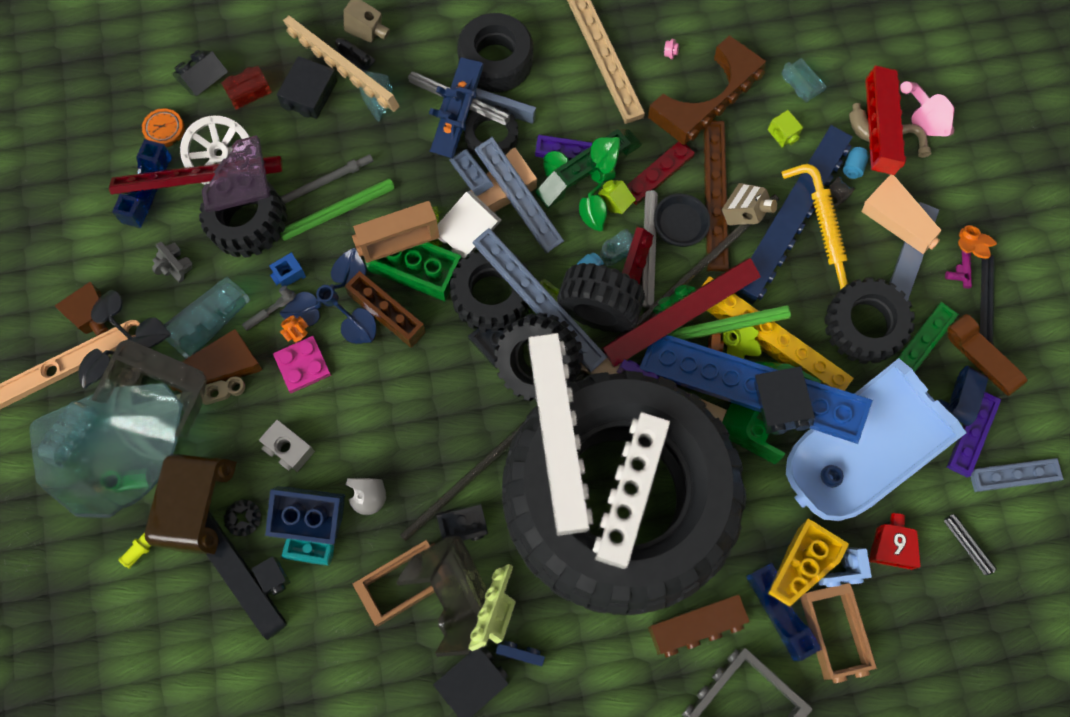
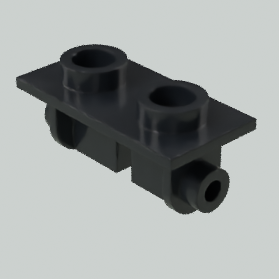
(354, 54)

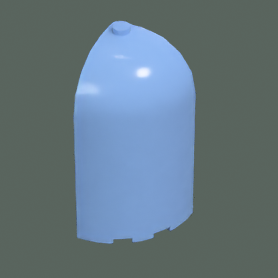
(898, 439)

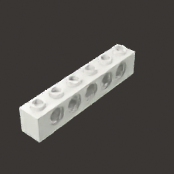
(654, 430)

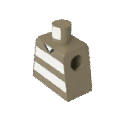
(748, 205)

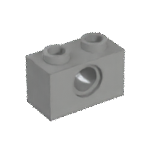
(279, 435)

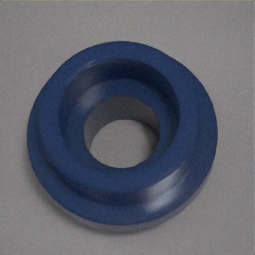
(837, 475)

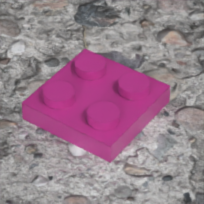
(301, 364)

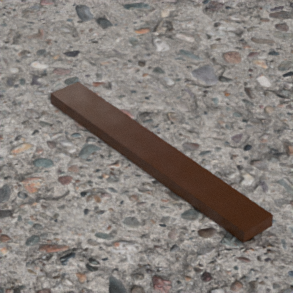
(716, 192)

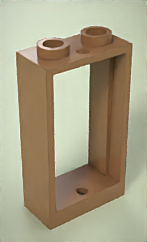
(396, 232)
(367, 599)
(857, 630)

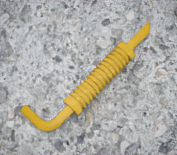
(826, 218)

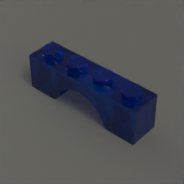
(133, 206)
(793, 632)

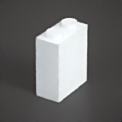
(465, 223)

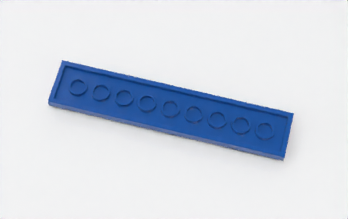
(733, 379)

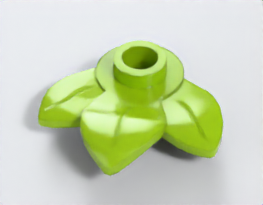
(744, 344)

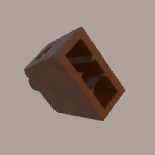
(78, 309)

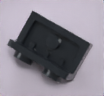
(464, 522)

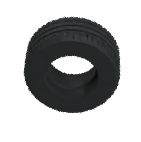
(503, 31)

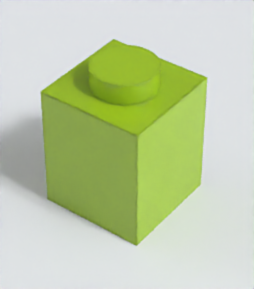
(616, 196)

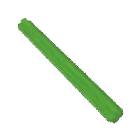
(337, 209)
(732, 323)

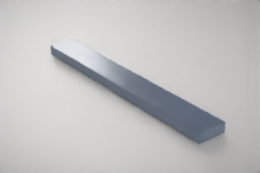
(534, 293)

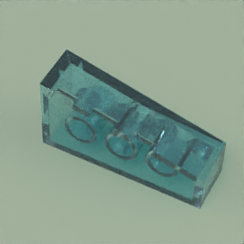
(205, 317)

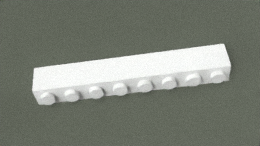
(558, 435)

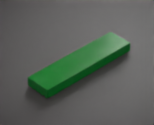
(927, 336)

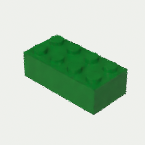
(420, 268)

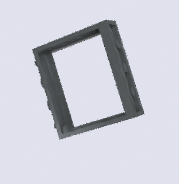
(722, 675)

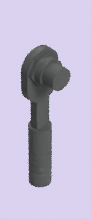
(286, 297)

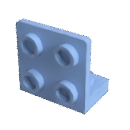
(856, 565)

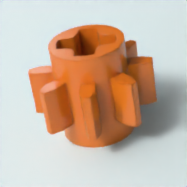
(294, 328)

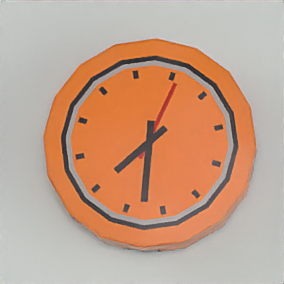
(163, 127)

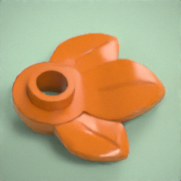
(973, 241)

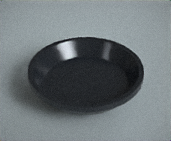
(681, 220)

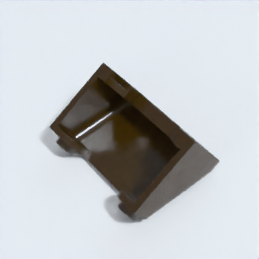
(184, 501)

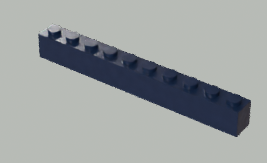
(792, 213)

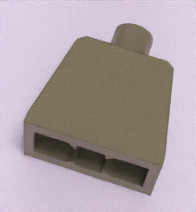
(364, 21)

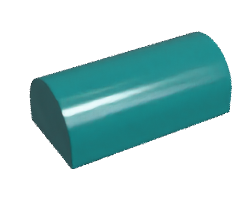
(308, 551)

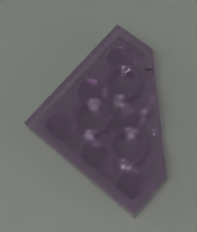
(238, 177)

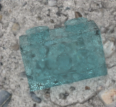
(803, 80)

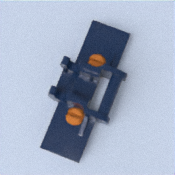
(455, 107)

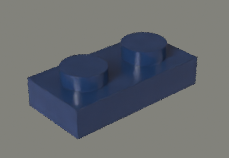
(530, 656)

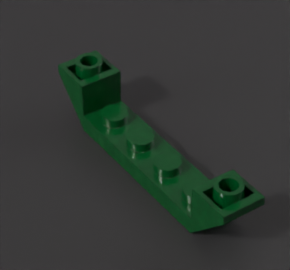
(578, 168)

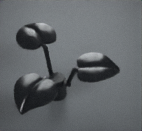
(148, 333)

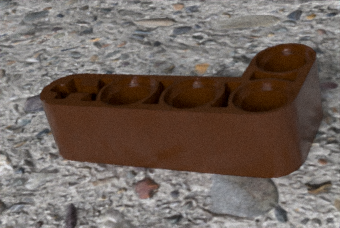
(989, 360)

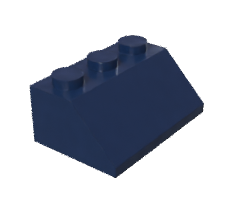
(304, 514)

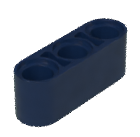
(967, 395)

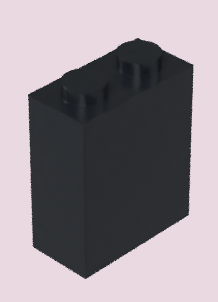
(307, 87)
(784, 400)
(472, 683)

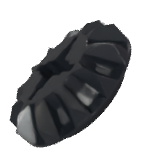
(252, 514)

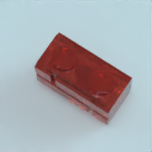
(246, 87)

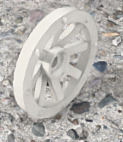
(211, 147)

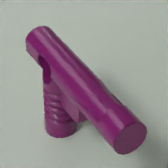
(962, 271)

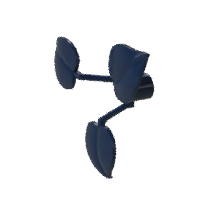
(359, 326)

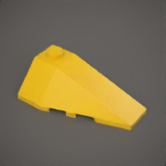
(807, 560)

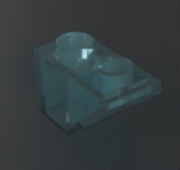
(375, 108)

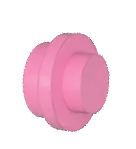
(671, 48)

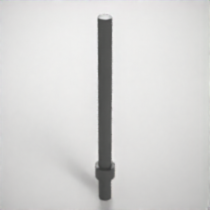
(351, 167)

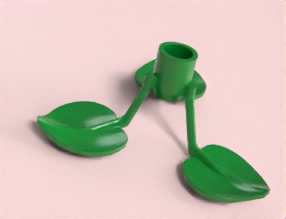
(604, 153)

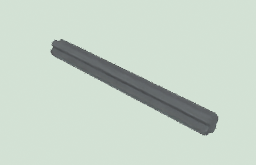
(476, 105)

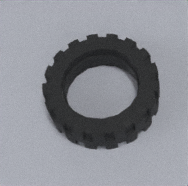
(476, 119)

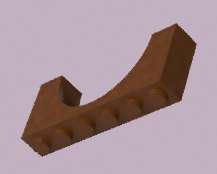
(687, 119)

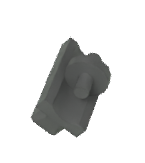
(167, 263)

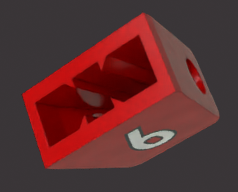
(896, 545)

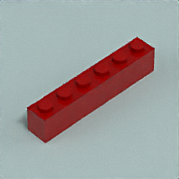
(885, 120)

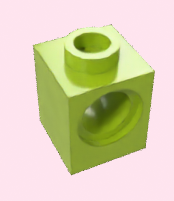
(785, 129)

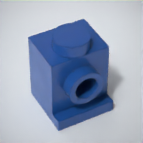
(288, 265)

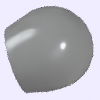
(368, 495)

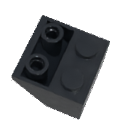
(199, 71)

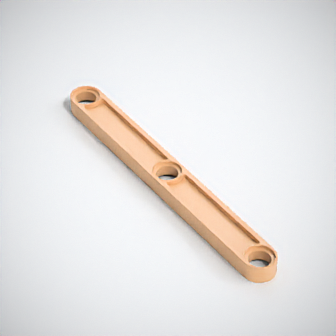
(66, 364)

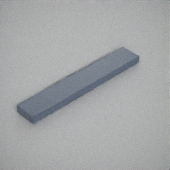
(519, 194)
(909, 261)

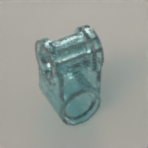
(616, 247)

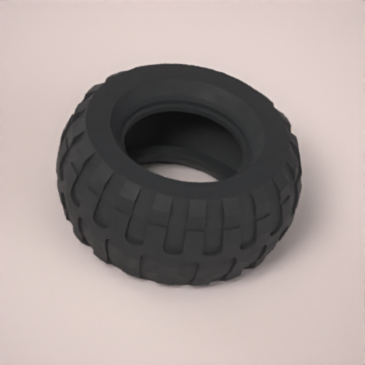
(705, 481)

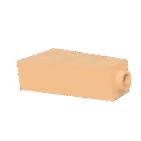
(495, 197)
(902, 215)

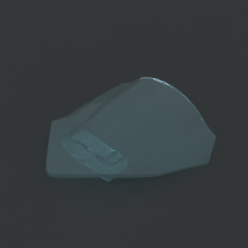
(105, 453)

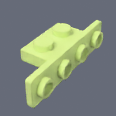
(496, 611)

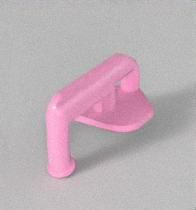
(934, 115)

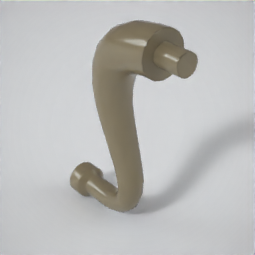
(860, 126)

